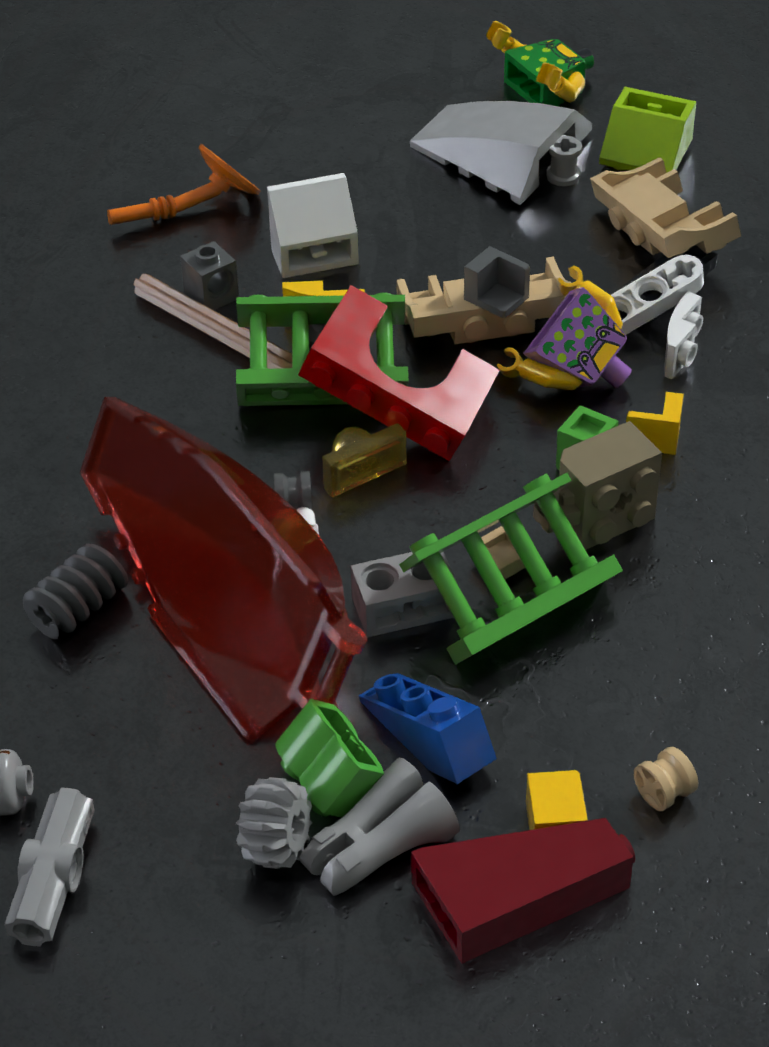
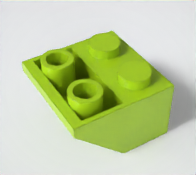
(647, 128)

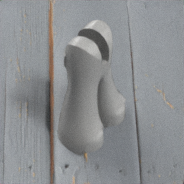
(382, 825)

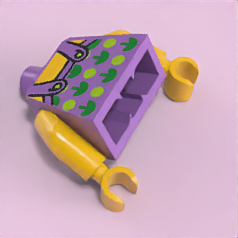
(575, 342)

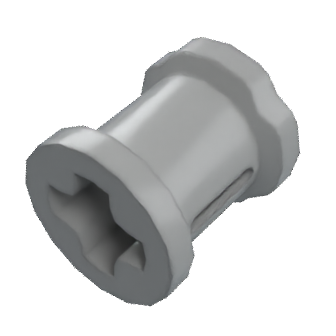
(563, 165)

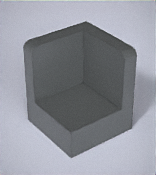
(496, 282)

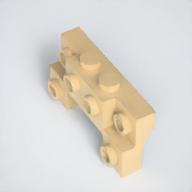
(655, 217)
(444, 312)

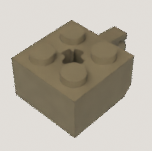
(610, 485)

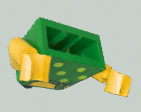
(543, 70)

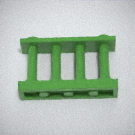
(284, 386)
(511, 611)

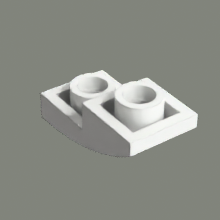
(682, 330)

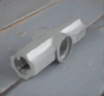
(50, 867)

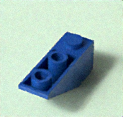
(432, 725)

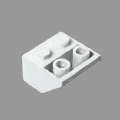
(312, 225)

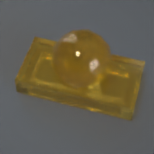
(362, 457)

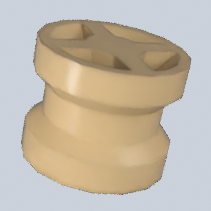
(666, 778)

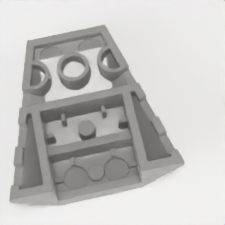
(499, 140)

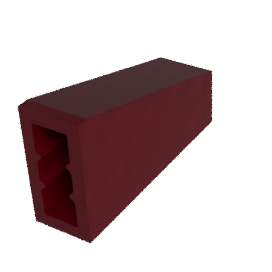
(519, 881)

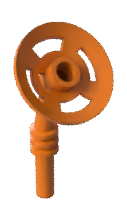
(221, 180)

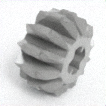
(274, 822)

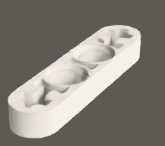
(661, 280)

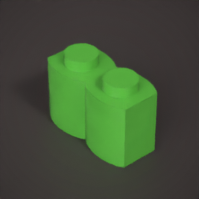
(328, 758)

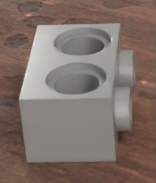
(393, 598)

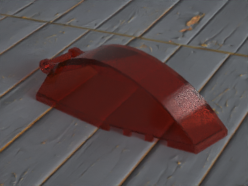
(228, 564)

